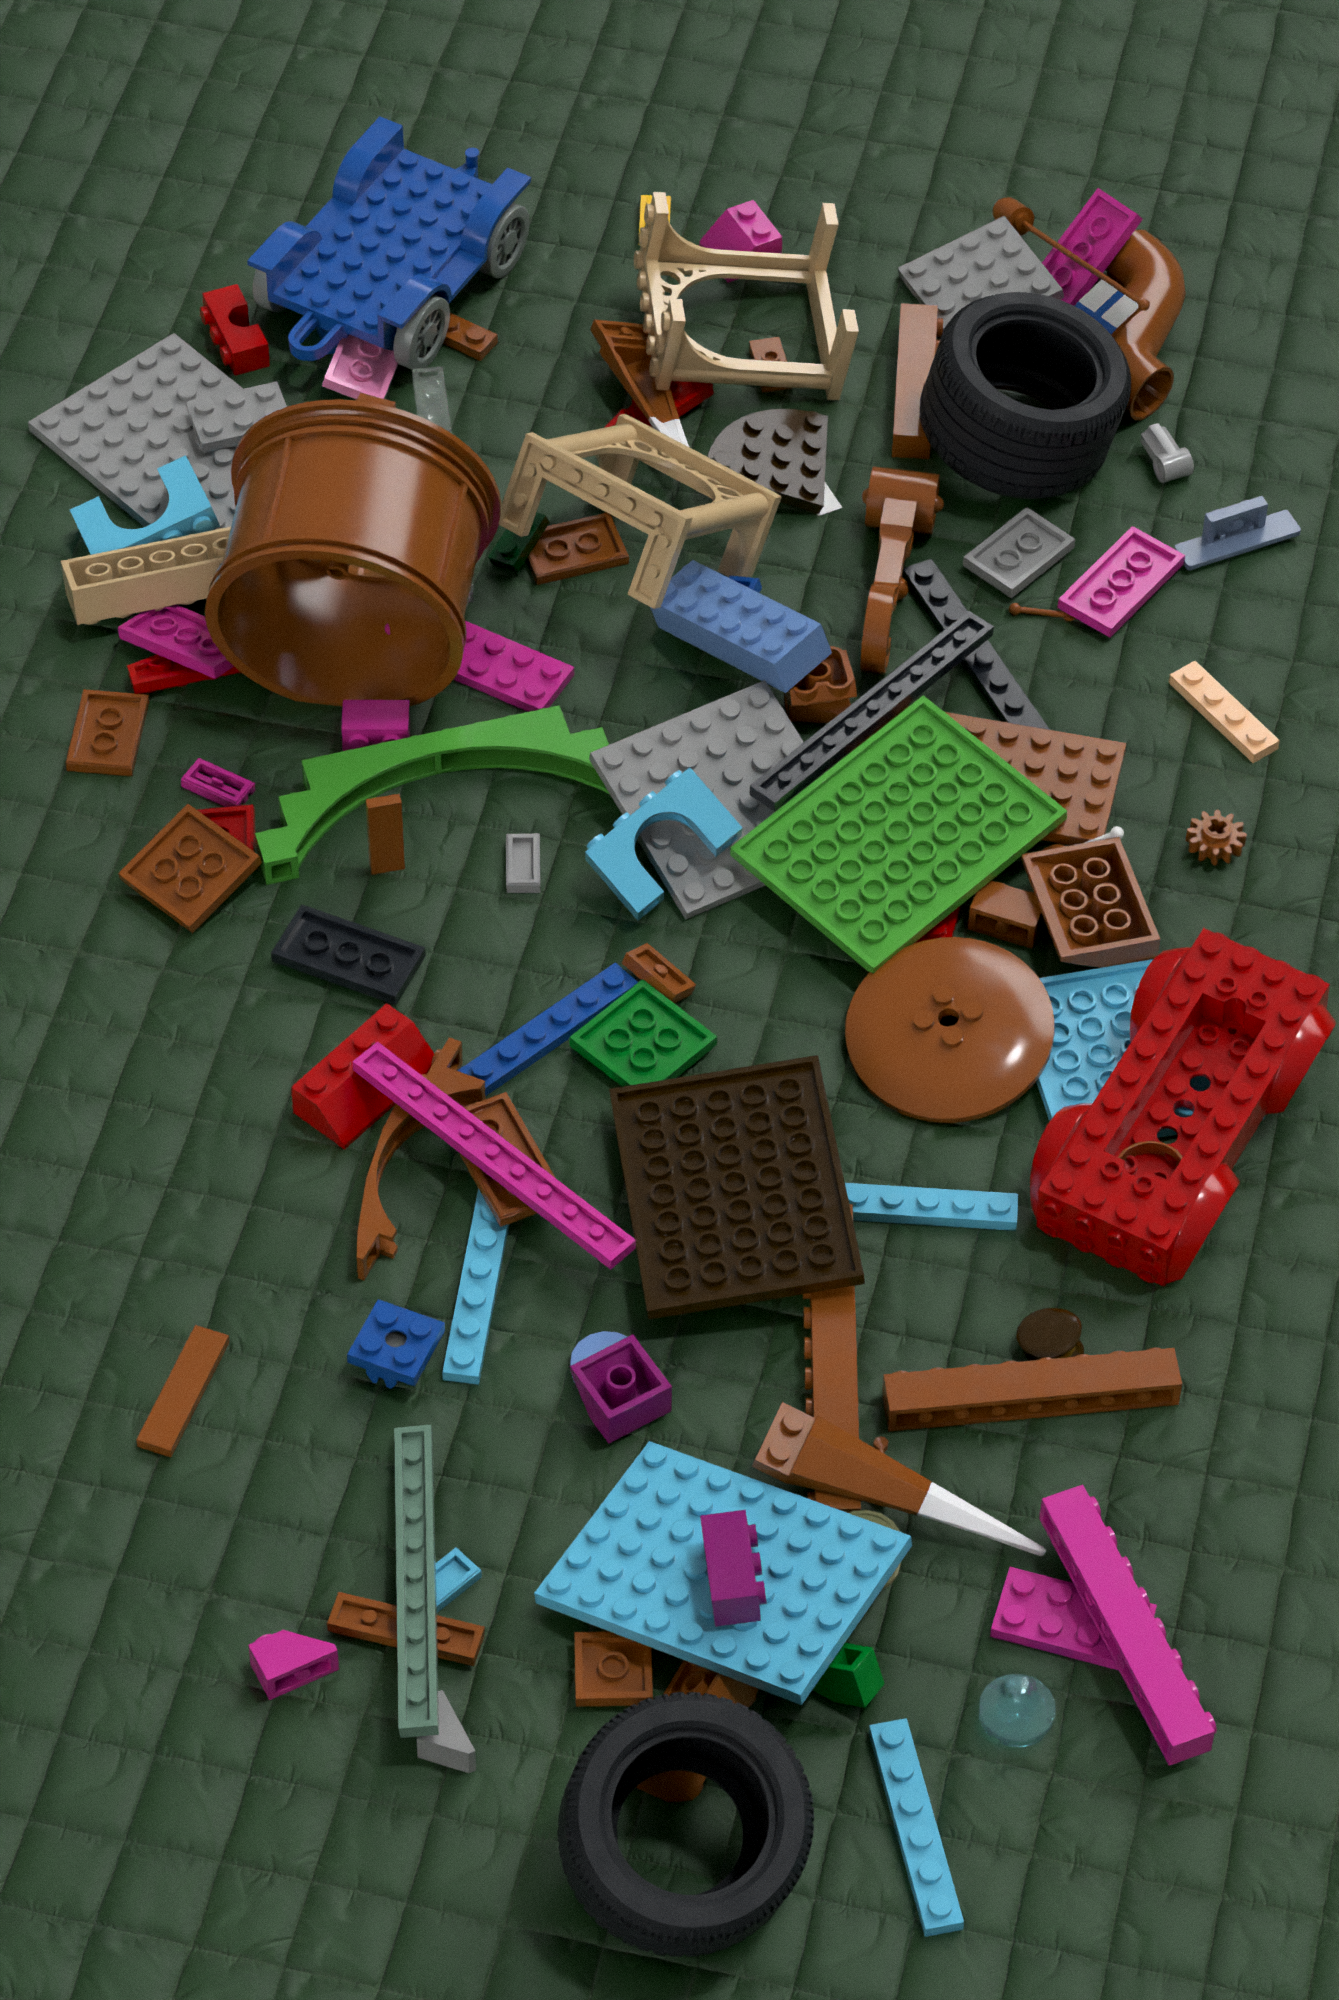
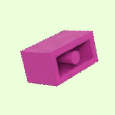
(374, 722)

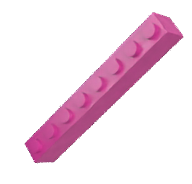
(1127, 1625)

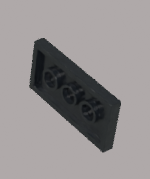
(348, 954)

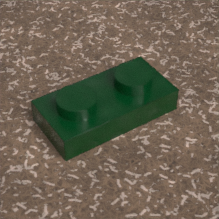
(513, 549)

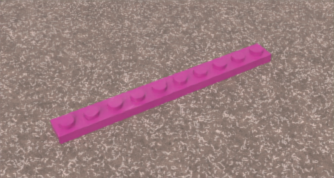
(494, 1155)

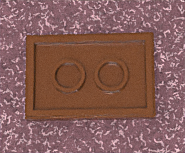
(577, 549)
(107, 732)

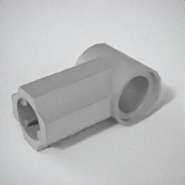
(1168, 459)

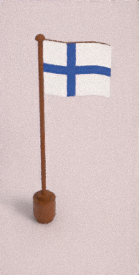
(1107, 300)

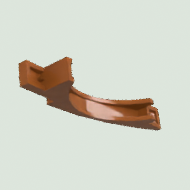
(375, 1229)

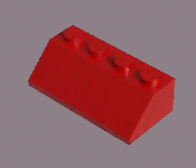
(342, 1101)

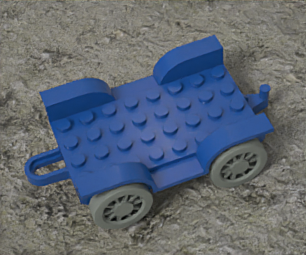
(391, 249)

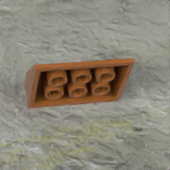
(1092, 904)

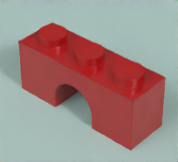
(240, 344)

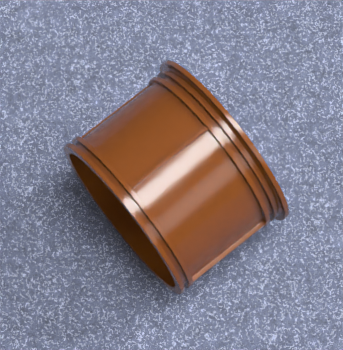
(363, 490)

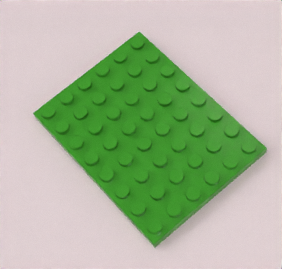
(898, 834)

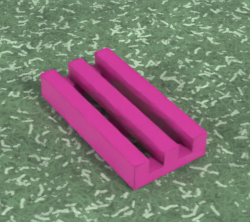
(214, 787)

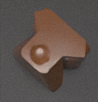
(822, 691)

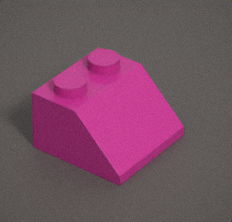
(743, 229)

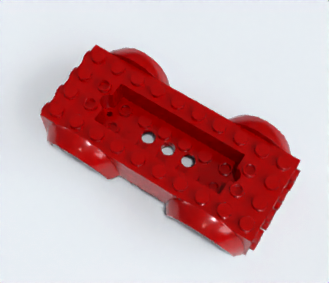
(1195, 1013)

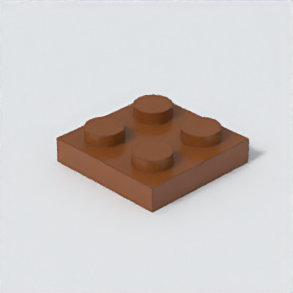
(611, 1670)

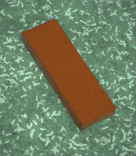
(385, 834)

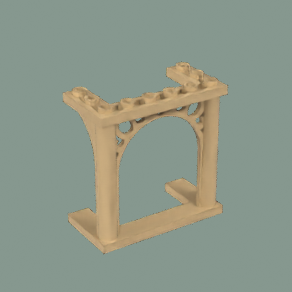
(682, 359)
(735, 505)

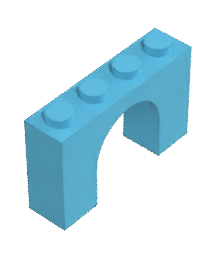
(186, 514)
(682, 800)

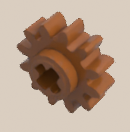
(1215, 837)

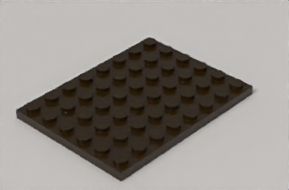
(735, 1187)

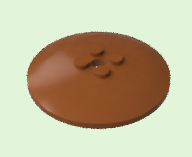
(958, 1069)

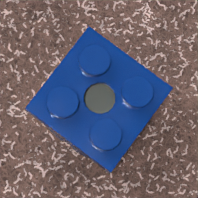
(395, 1344)

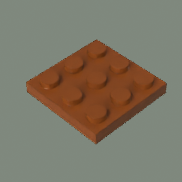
(190, 868)

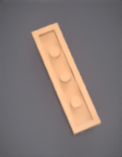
(1224, 711)

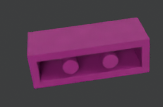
(733, 1567)

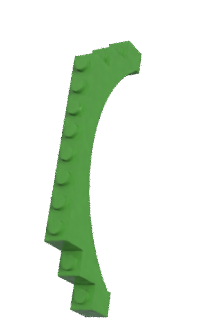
(345, 779)

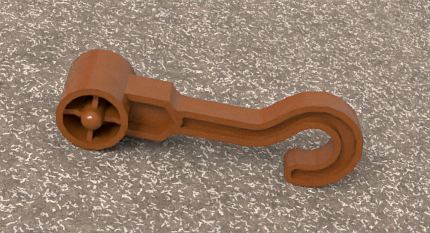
(900, 506)

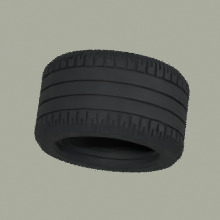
(1037, 350)
(737, 1754)

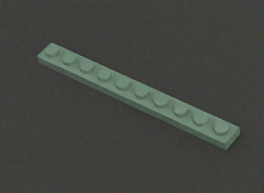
(416, 1582)

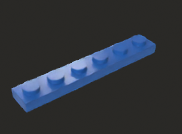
(548, 1029)

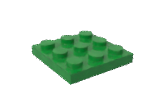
(643, 1038)

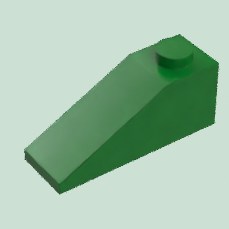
(851, 1677)

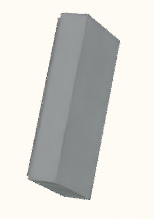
(523, 863)

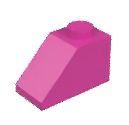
(290, 1661)

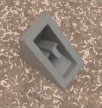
(452, 1744)

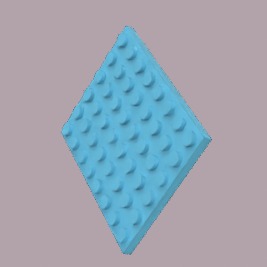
(646, 1573)

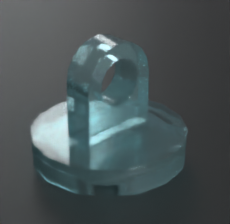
(1017, 1710)

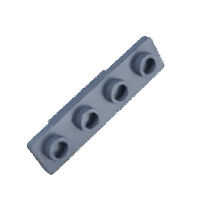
(1237, 531)

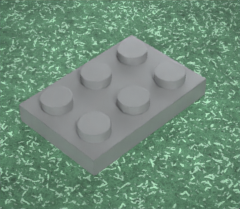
(226, 417)
(1019, 552)

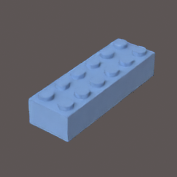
(741, 626)

